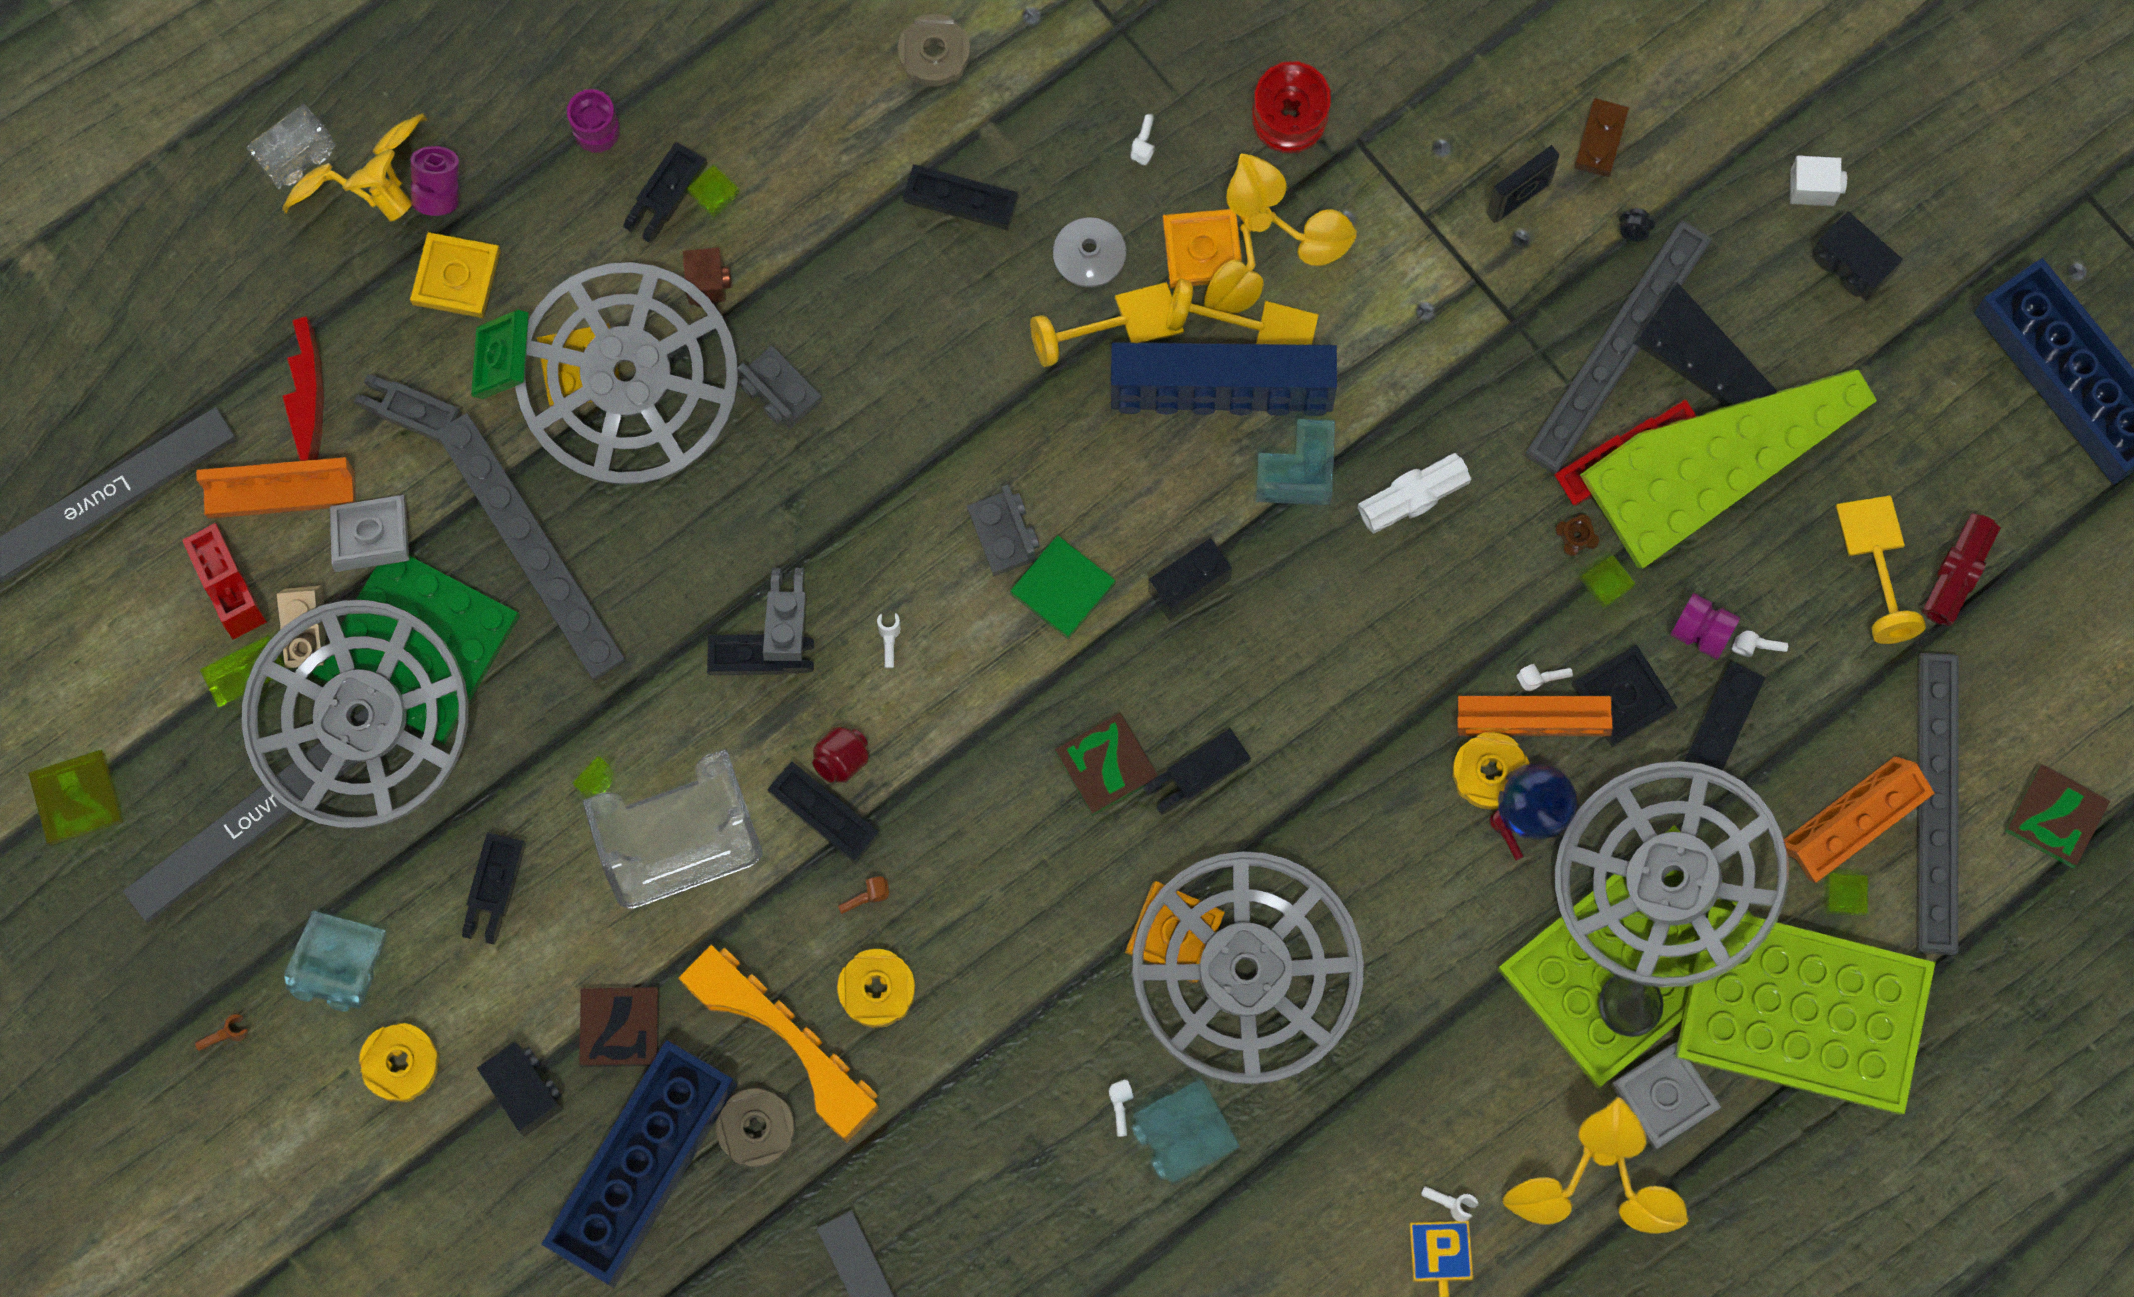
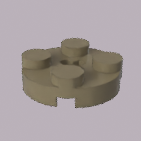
(934, 70)
(736, 1116)

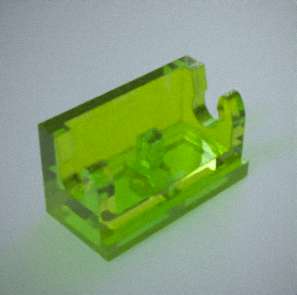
(230, 674)

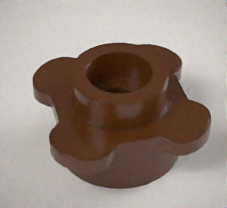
(1579, 524)

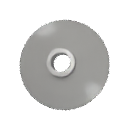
(1094, 267)

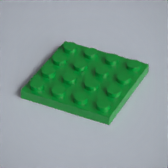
(463, 617)

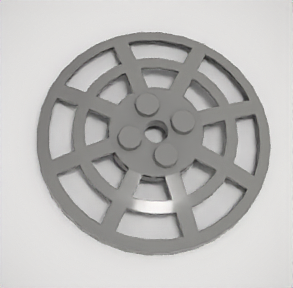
(640, 393)
(334, 708)
(1661, 855)
(1264, 950)

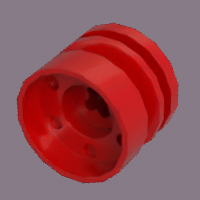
(1291, 88)

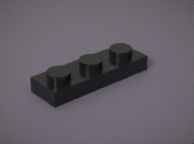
(960, 197)
(1725, 717)
(823, 812)

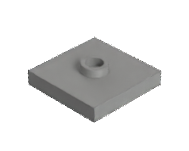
(369, 533)
(1666, 1096)

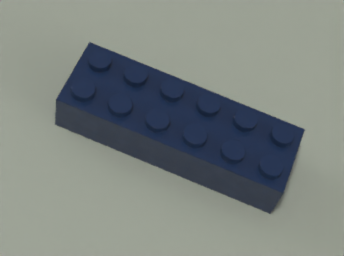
(2067, 363)
(1223, 378)
(639, 1164)

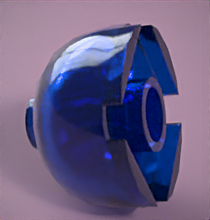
(1537, 801)

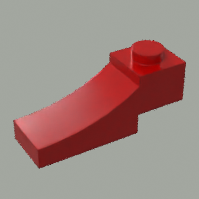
(223, 581)

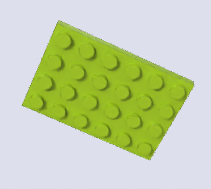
(1566, 983)
(1810, 1014)

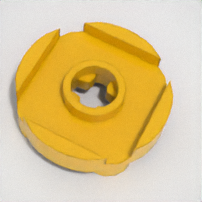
(1478, 753)
(860, 972)
(406, 1083)

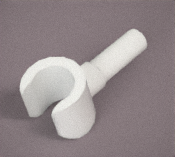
(1141, 149)
(889, 635)
(1748, 640)
(1532, 679)
(1119, 1093)
(1452, 1203)

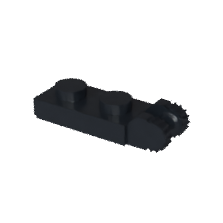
(665, 190)
(745, 657)
(1200, 770)
(493, 884)

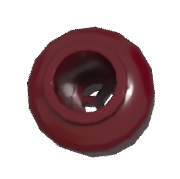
(840, 754)

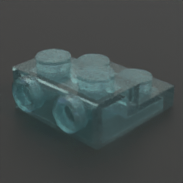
(334, 961)
(1184, 1132)

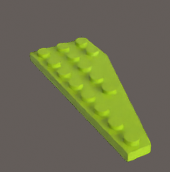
(1692, 470)

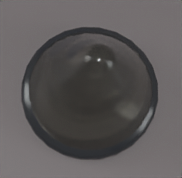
(1630, 1007)

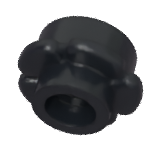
(1636, 224)

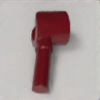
(1498, 825)

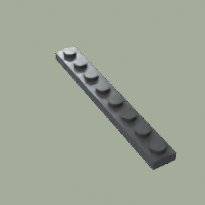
(530, 547)

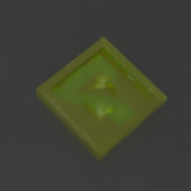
(75, 797)

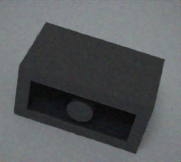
(1856, 256)
(1189, 579)
(520, 1088)

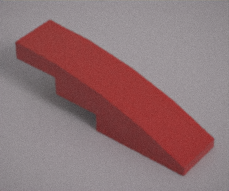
(307, 403)
(1570, 476)

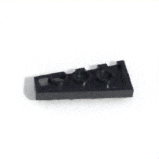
(1700, 351)

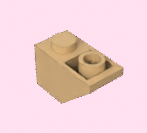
(292, 604)

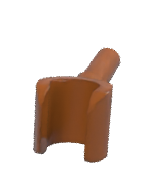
(876, 892)
(223, 1034)

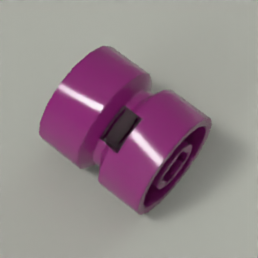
(593, 120)
(434, 180)
(1705, 626)

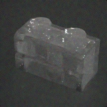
(291, 147)

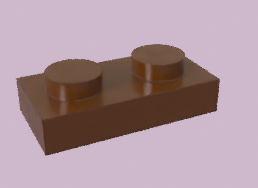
(1601, 137)

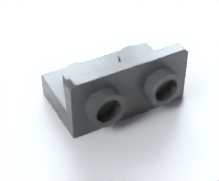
(779, 387)
(1003, 532)

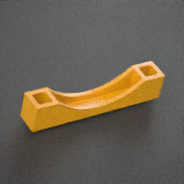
(724, 989)

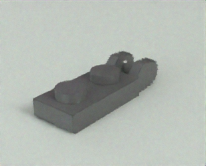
(408, 407)
(785, 619)

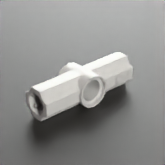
(1414, 493)

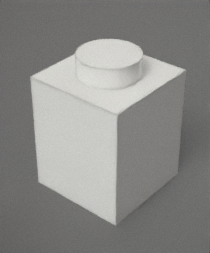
(1816, 180)

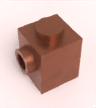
(706, 272)

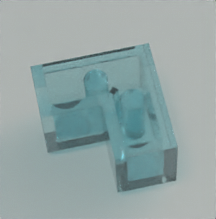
(1303, 475)

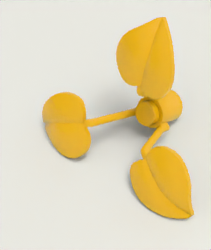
(385, 193)
(1249, 195)
(1608, 1139)

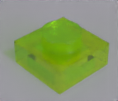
(713, 191)
(1608, 581)
(594, 779)
(1847, 894)

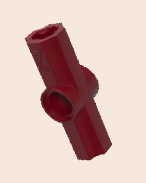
(1961, 569)

